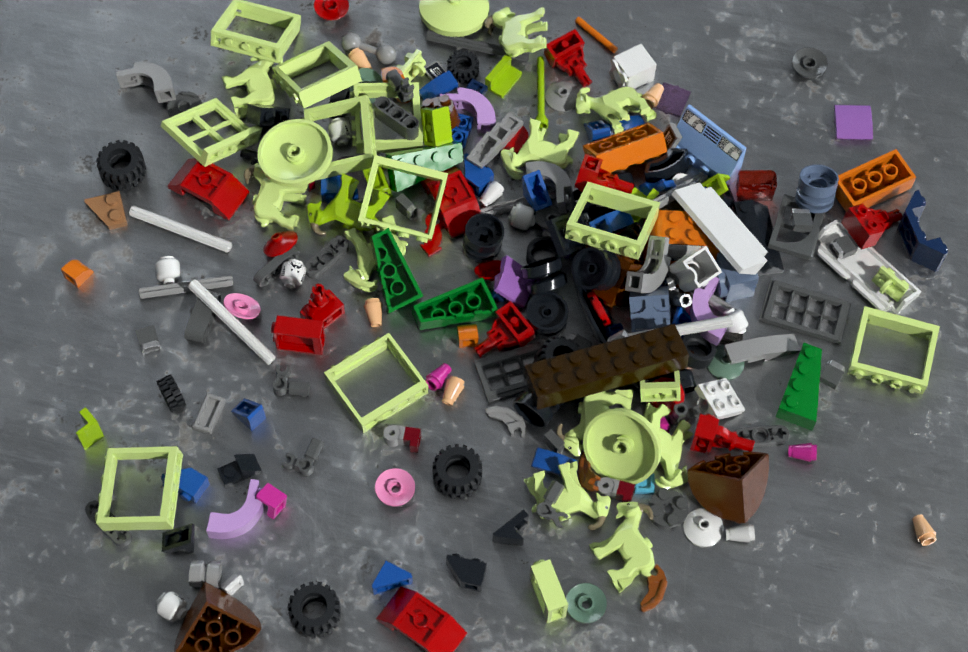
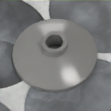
(561, 102)

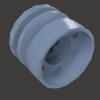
(816, 188)

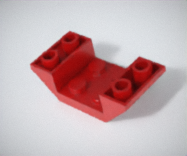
(210, 185)
(457, 201)
(422, 621)

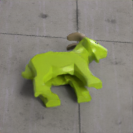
(344, 208)

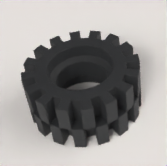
(466, 58)
(171, 393)

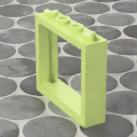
(250, 45)
(326, 87)
(376, 90)
(342, 107)
(409, 169)
(619, 201)
(899, 324)
(392, 406)
(170, 490)

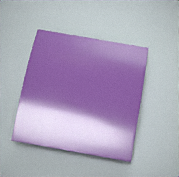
(853, 122)
(511, 283)

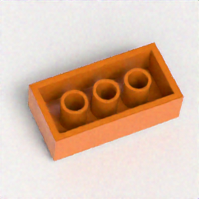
(628, 147)
(874, 181)

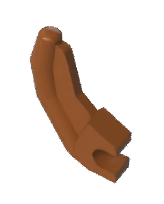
(586, 475)
(656, 590)

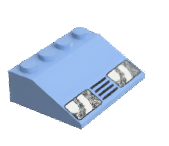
(709, 146)

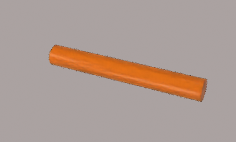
(596, 34)

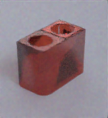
(759, 179)

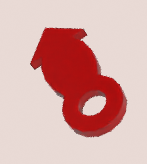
(432, 247)

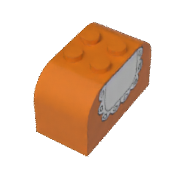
(683, 235)

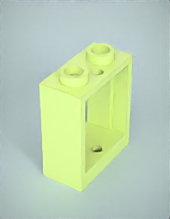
(669, 390)
(548, 590)

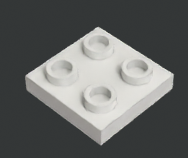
(718, 399)

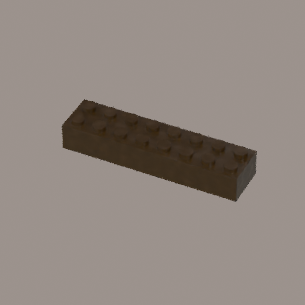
(606, 366)

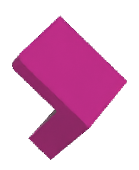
(273, 499)

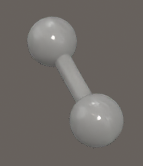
(385, 54)

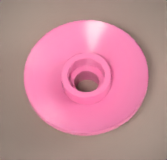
(242, 306)
(395, 478)

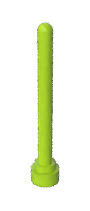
(540, 94)

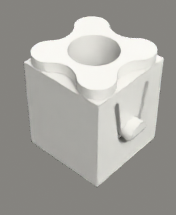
(633, 68)
(702, 270)

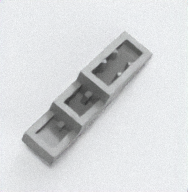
(495, 140)
(762, 348)

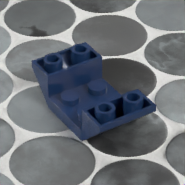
(925, 253)

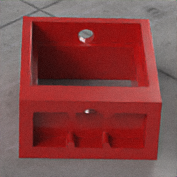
(298, 335)

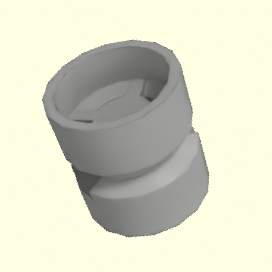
(201, 573)

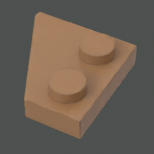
(108, 209)

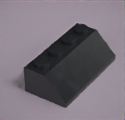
(758, 221)

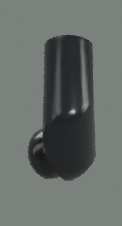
(251, 155)

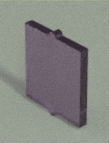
(673, 100)

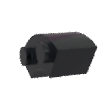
(667, 166)

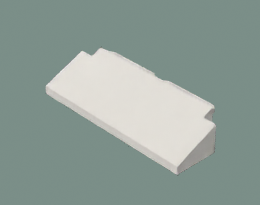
(722, 227)
(861, 269)

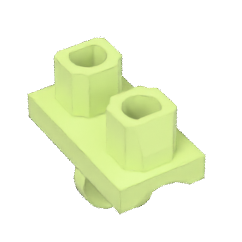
(413, 65)
(890, 283)

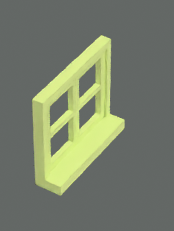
(223, 147)

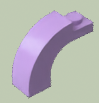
(476, 105)
(700, 310)
(239, 522)

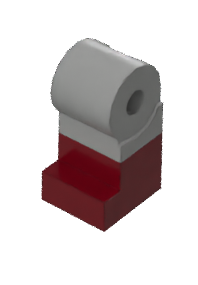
(403, 436)
(615, 489)

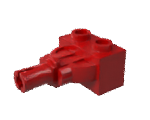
(568, 56)
(592, 172)
(867, 224)
(323, 307)
(507, 331)
(710, 434)

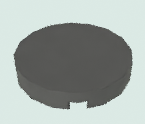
(184, 101)

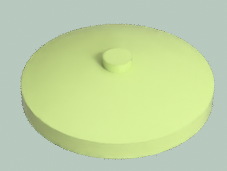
(454, 17)
(295, 153)
(622, 445)

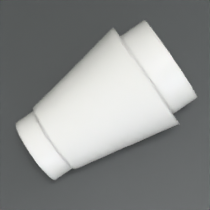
(491, 193)
(741, 533)

